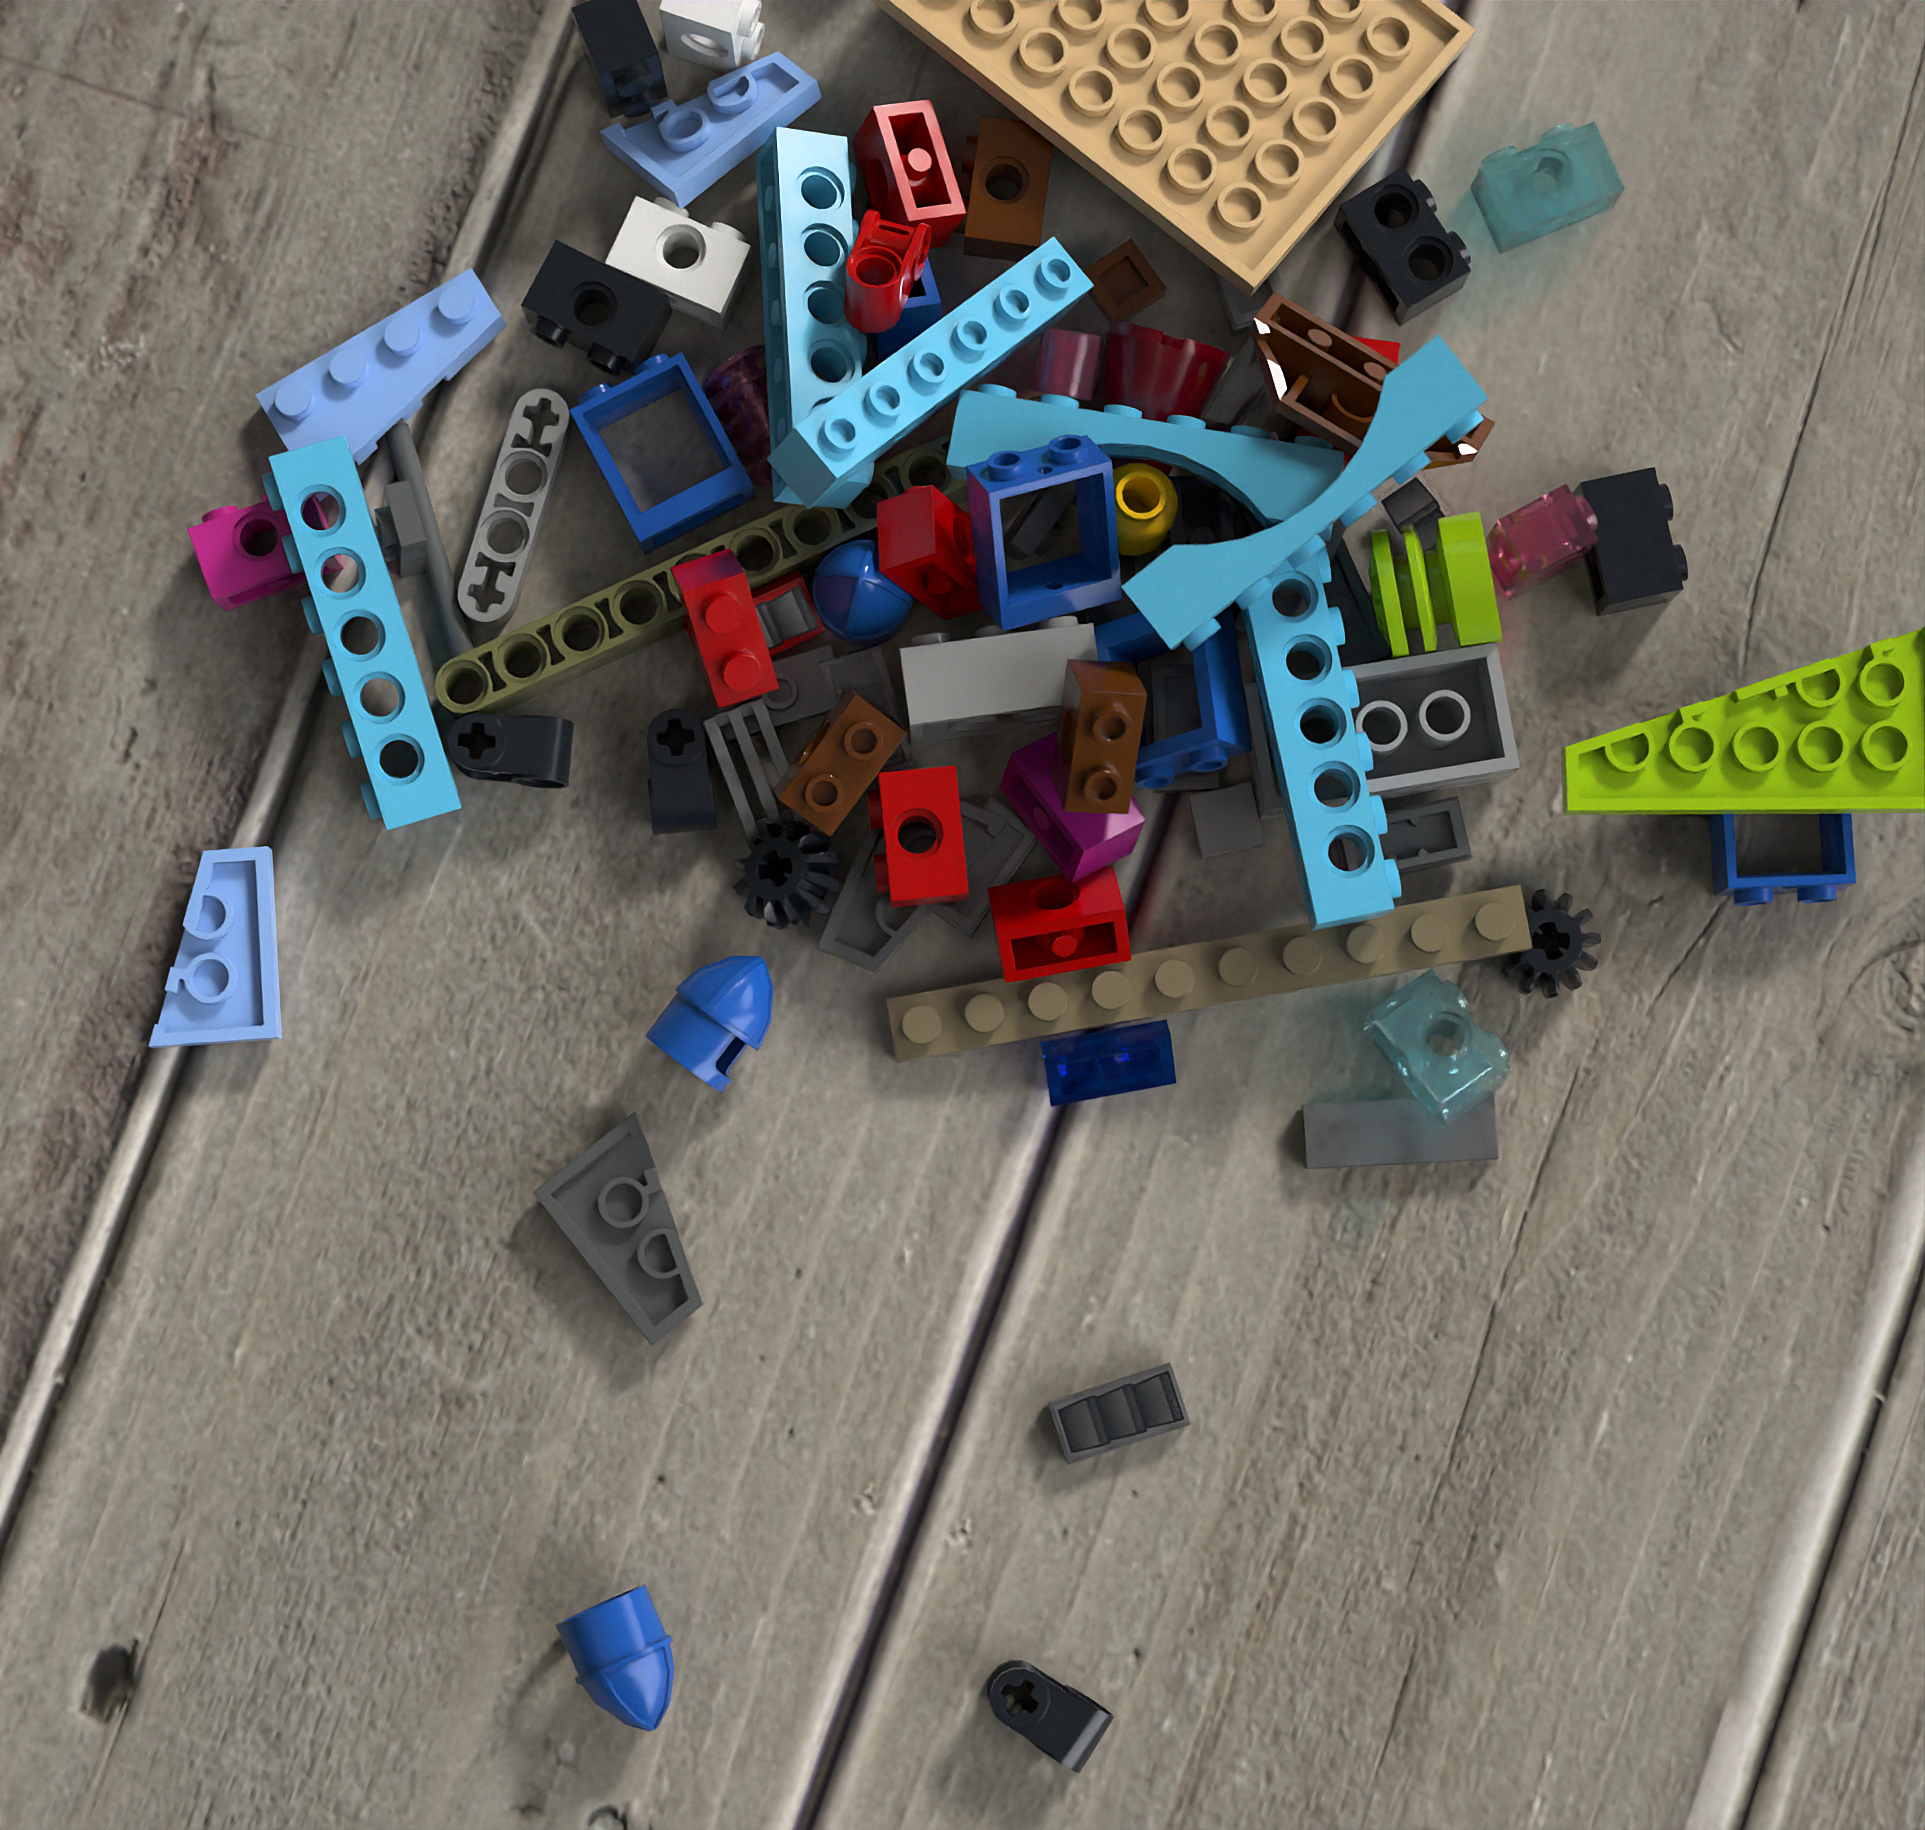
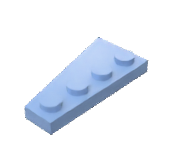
(383, 370)

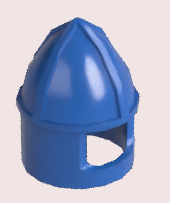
(856, 598)
(717, 1017)
(623, 1657)

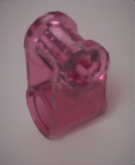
(1068, 363)

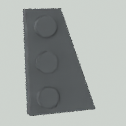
(863, 923)
(624, 1228)

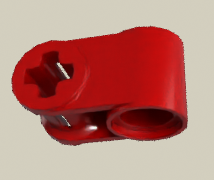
(883, 271)

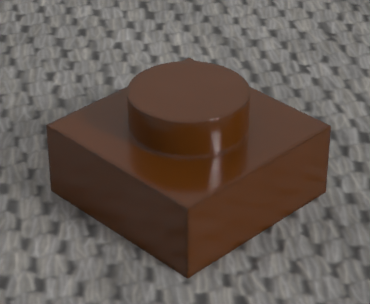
(1124, 283)

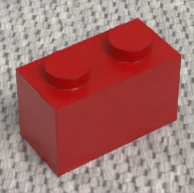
(724, 627)

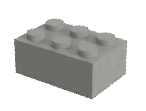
(990, 681)

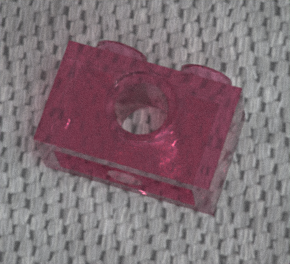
(1540, 540)

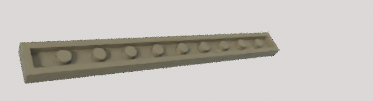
(1209, 975)

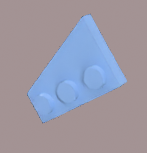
(705, 138)
(227, 957)

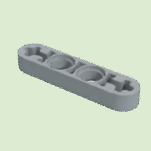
(506, 506)

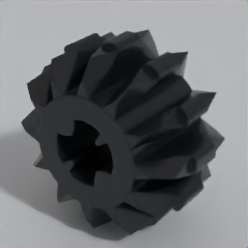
(769, 865)
(1565, 960)

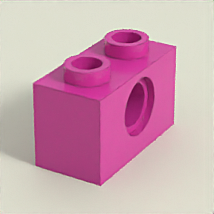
(225, 555)

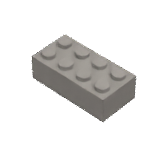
(1428, 723)

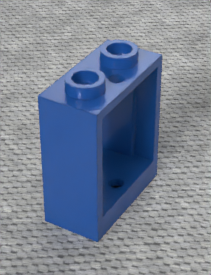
(690, 508)
(1060, 584)
(1219, 696)
(1811, 887)

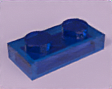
(1108, 1062)

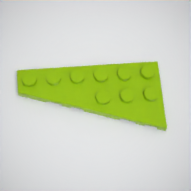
(1801, 742)

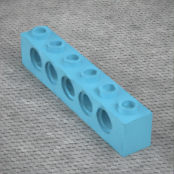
(789, 171)
(928, 373)
(332, 470)
(1329, 893)

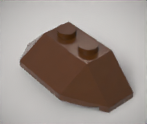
(1333, 381)

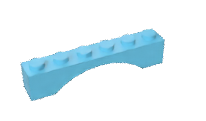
(1417, 406)
(1260, 473)

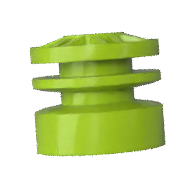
(1435, 586)

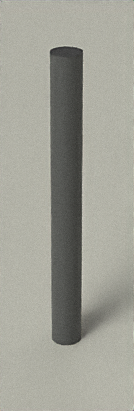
(436, 564)

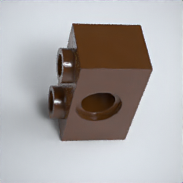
(1013, 153)
(1098, 736)
(839, 761)

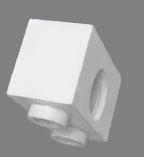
(713, 31)
(707, 287)

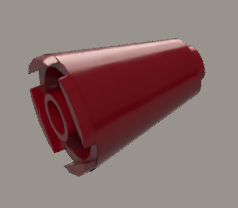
(1159, 376)

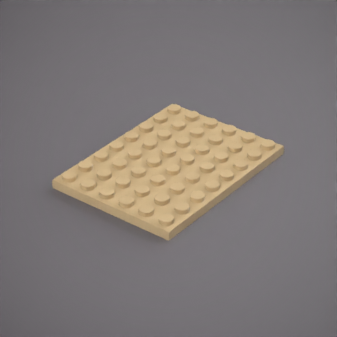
(1205, 112)

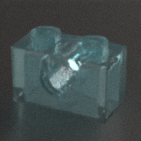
(1521, 212)
(1440, 1083)

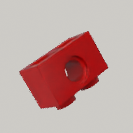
(909, 168)
(929, 550)
(927, 798)
(1059, 926)

